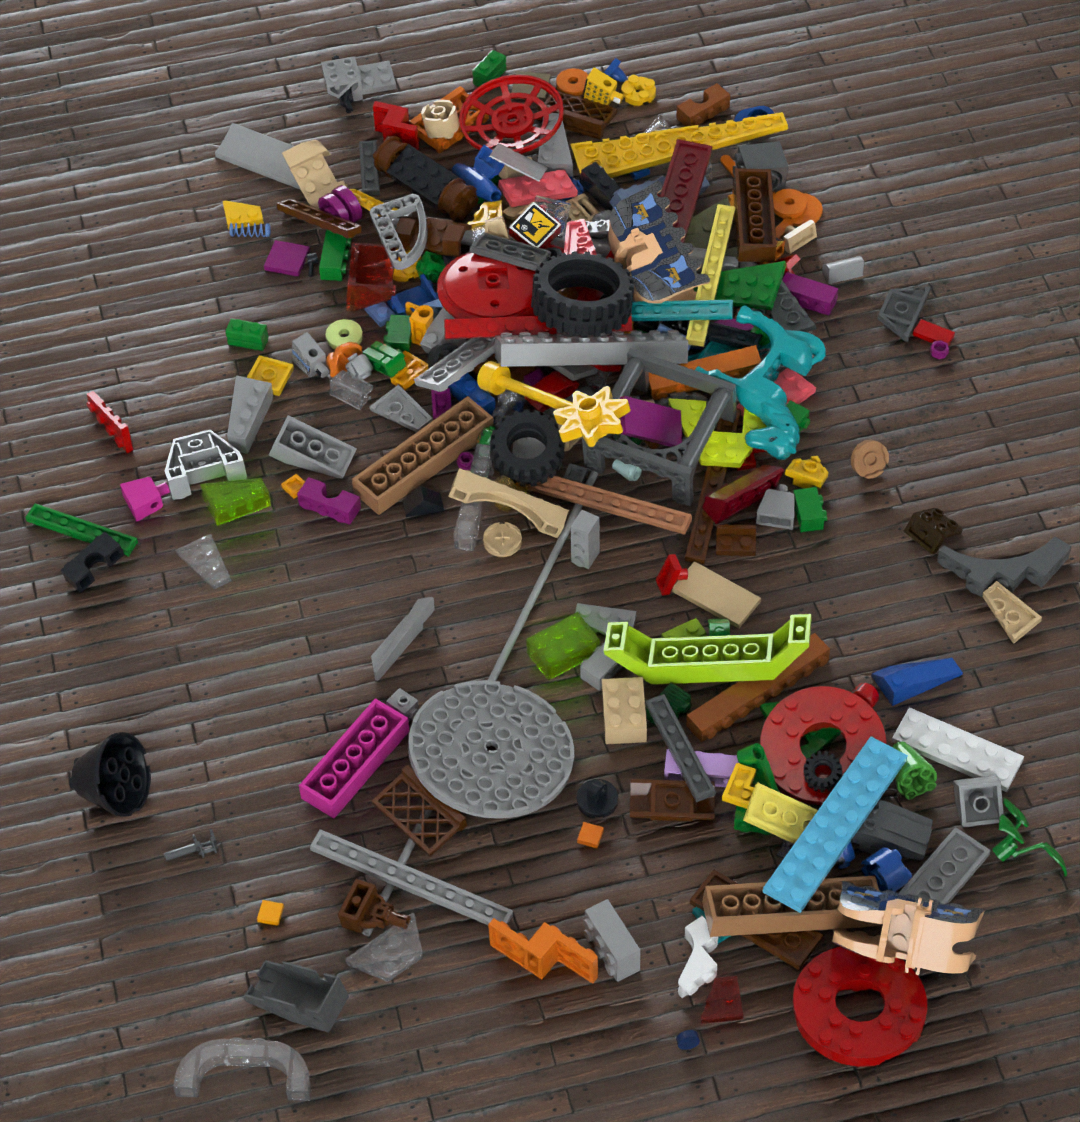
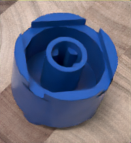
(887, 869)

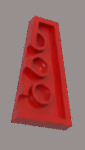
(112, 423)

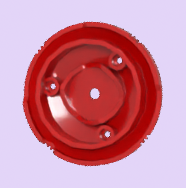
(468, 293)

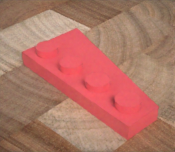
(578, 238)

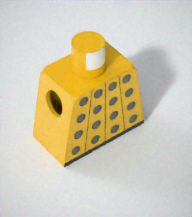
(601, 88)

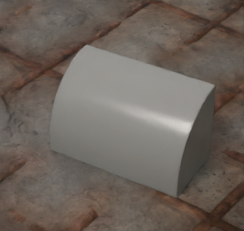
(843, 269)

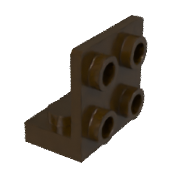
(931, 528)

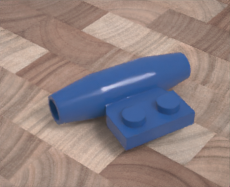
(481, 174)

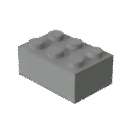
(611, 940)

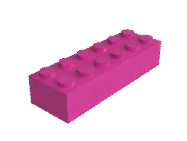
(354, 758)

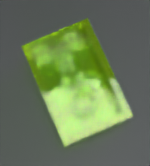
(562, 646)

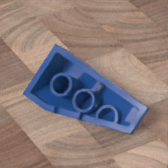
(911, 679)

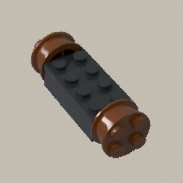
(425, 178)

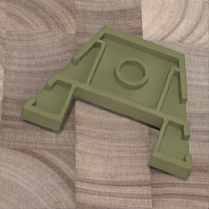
(701, 228)

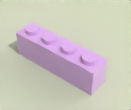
(716, 765)

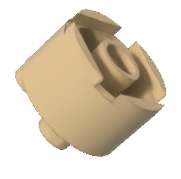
(440, 119)

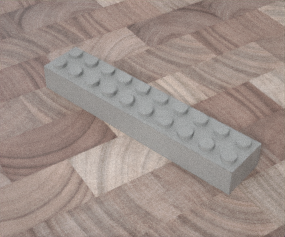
(590, 350)

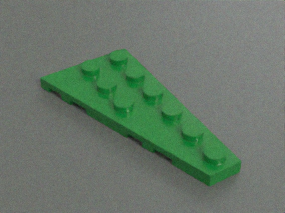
(751, 285)

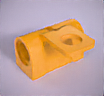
(419, 320)

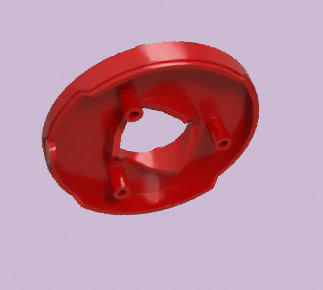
(808, 712)
(854, 1041)

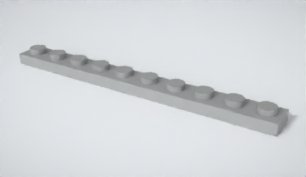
(409, 879)

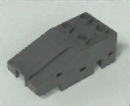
(894, 829)
(298, 994)

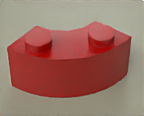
(554, 384)

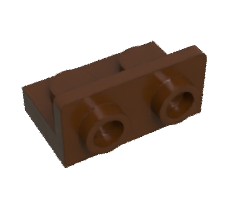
(736, 540)

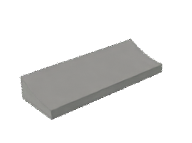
(256, 153)

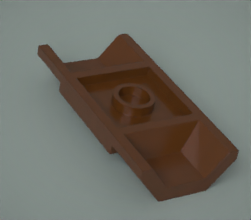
(443, 235)
(668, 801)

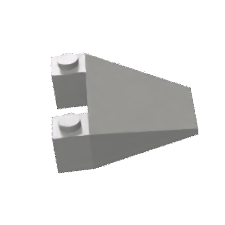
(200, 459)

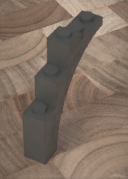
(982, 573)

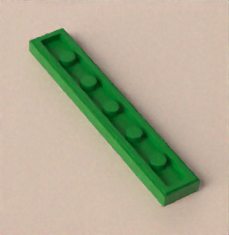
(77, 527)

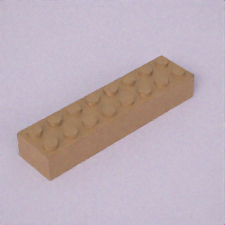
(421, 455)
(747, 910)

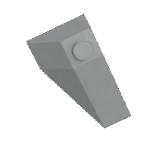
(436, 336)

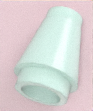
(628, 471)

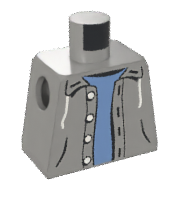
(309, 356)

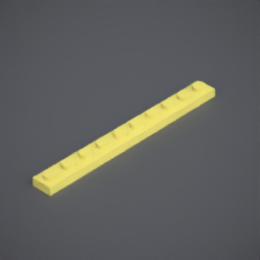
(712, 267)

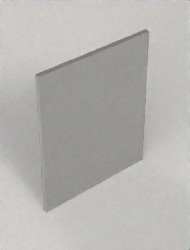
(518, 162)

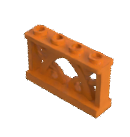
(457, 97)

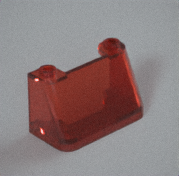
(369, 276)

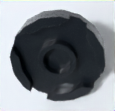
(597, 798)

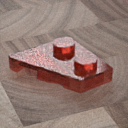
(723, 1001)

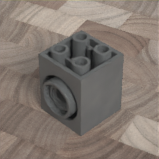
(764, 156)

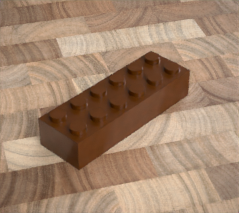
(754, 215)

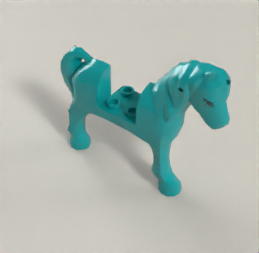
(760, 393)

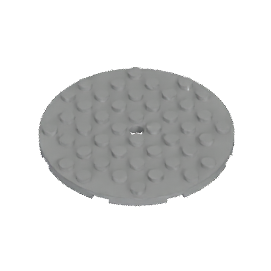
(452, 756)

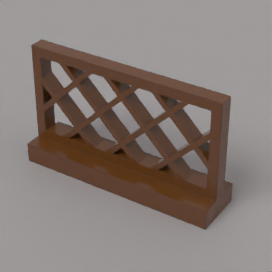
(578, 121)
(448, 814)

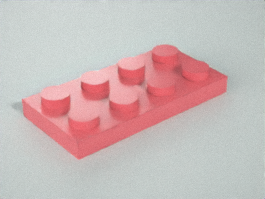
(523, 189)
(794, 385)

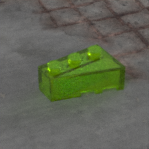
(235, 498)

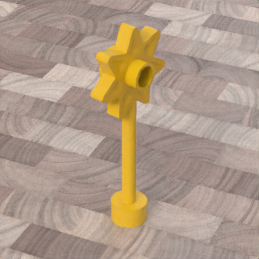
(584, 417)

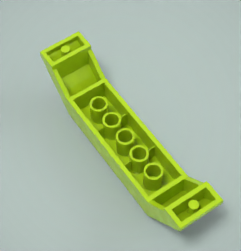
(708, 657)

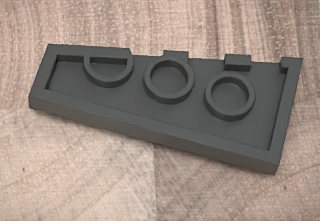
(789, 312)

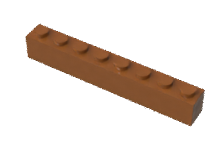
(747, 695)

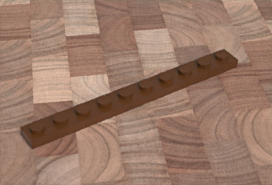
(703, 524)

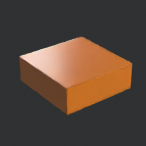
(590, 835)

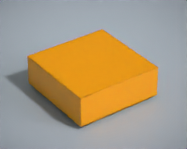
(293, 485)
(270, 912)

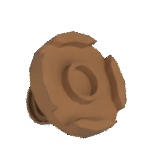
(869, 458)

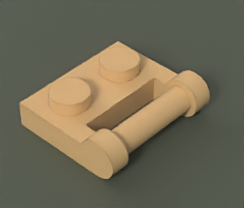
(578, 212)

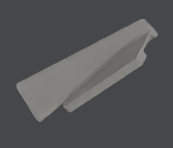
(401, 636)

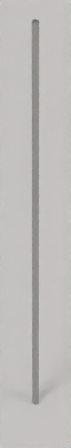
(504, 654)

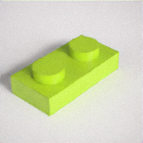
(689, 629)

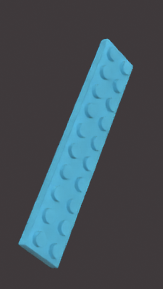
(834, 824)

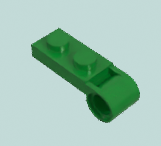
(755, 757)

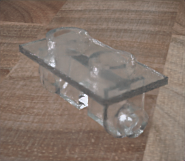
(506, 401)

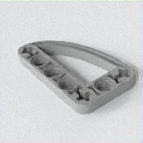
(386, 217)

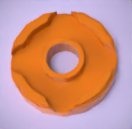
(571, 75)
(789, 196)

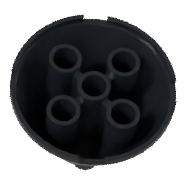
(113, 775)

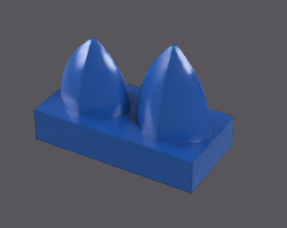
(615, 72)

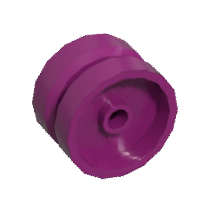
(341, 203)

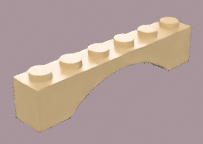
(474, 488)

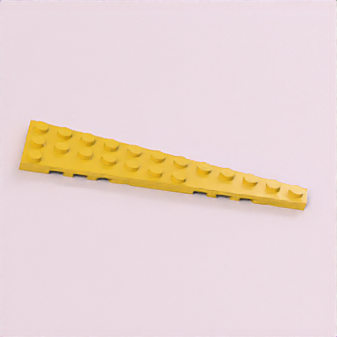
(657, 147)

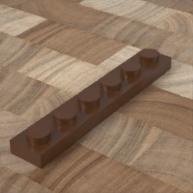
(319, 218)

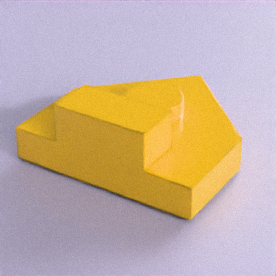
(807, 472)

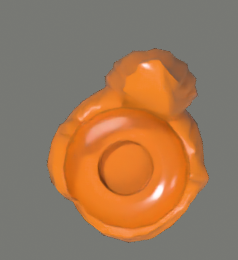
(338, 359)

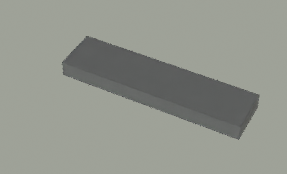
(369, 173)

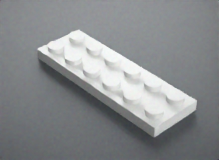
(957, 748)

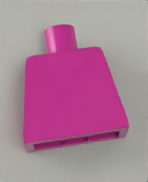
(143, 496)

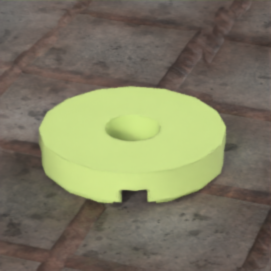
(341, 327)

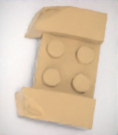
(311, 170)

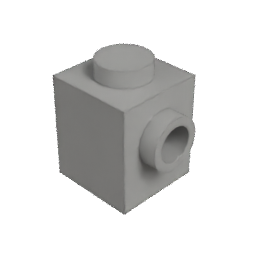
(404, 704)

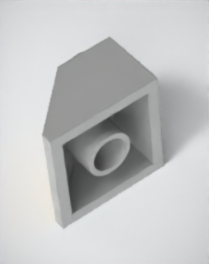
(978, 800)

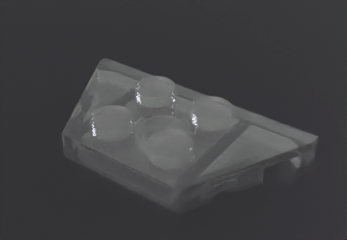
(389, 952)

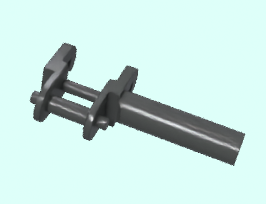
(196, 846)

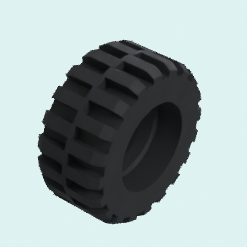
(522, 426)

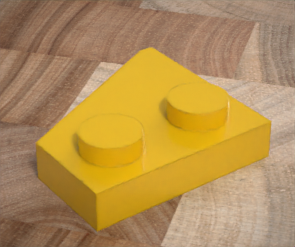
(487, 211)

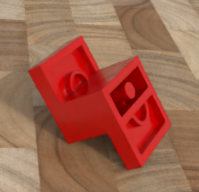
(394, 121)

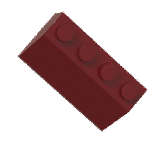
(741, 493)

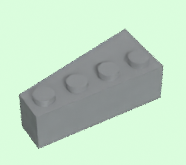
(556, 152)
(248, 411)

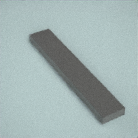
(680, 748)

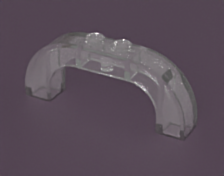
(243, 1053)

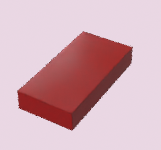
(932, 332)

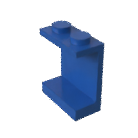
(417, 295)

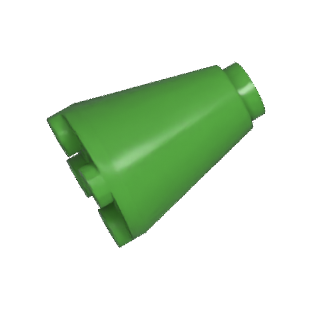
(916, 774)

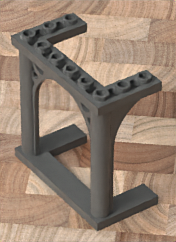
(636, 376)

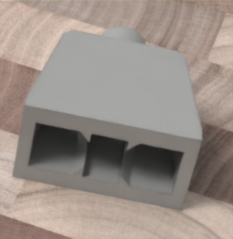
(777, 508)

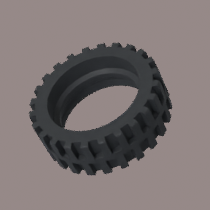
(582, 316)

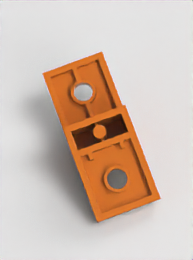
(543, 950)

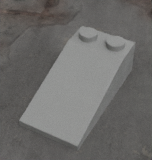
(311, 449)

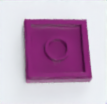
(286, 258)

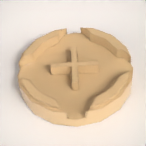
(502, 539)

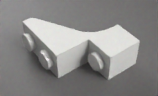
(700, 966)

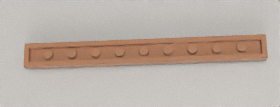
(614, 503)

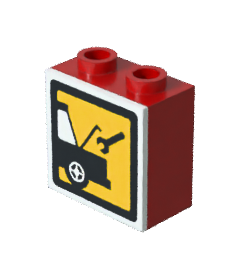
(535, 227)

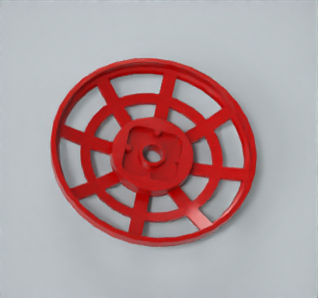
(508, 111)

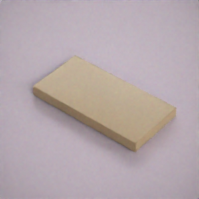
(717, 595)

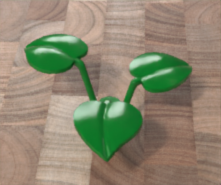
(1008, 846)

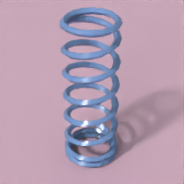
(267, 230)

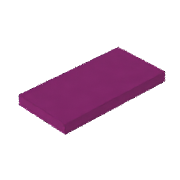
(652, 422)

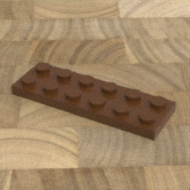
(788, 946)

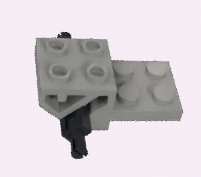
(351, 81)

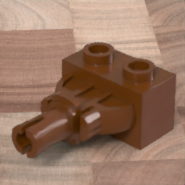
(368, 909)

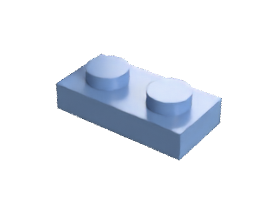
(379, 313)

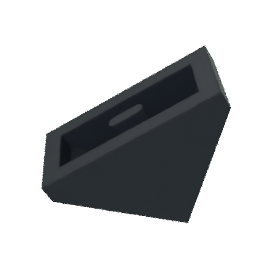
(422, 502)

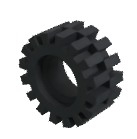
(827, 760)

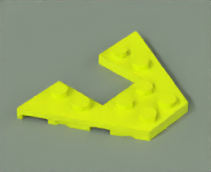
(722, 448)

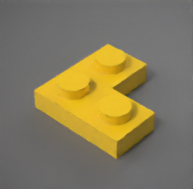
(739, 786)

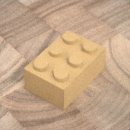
(624, 710)

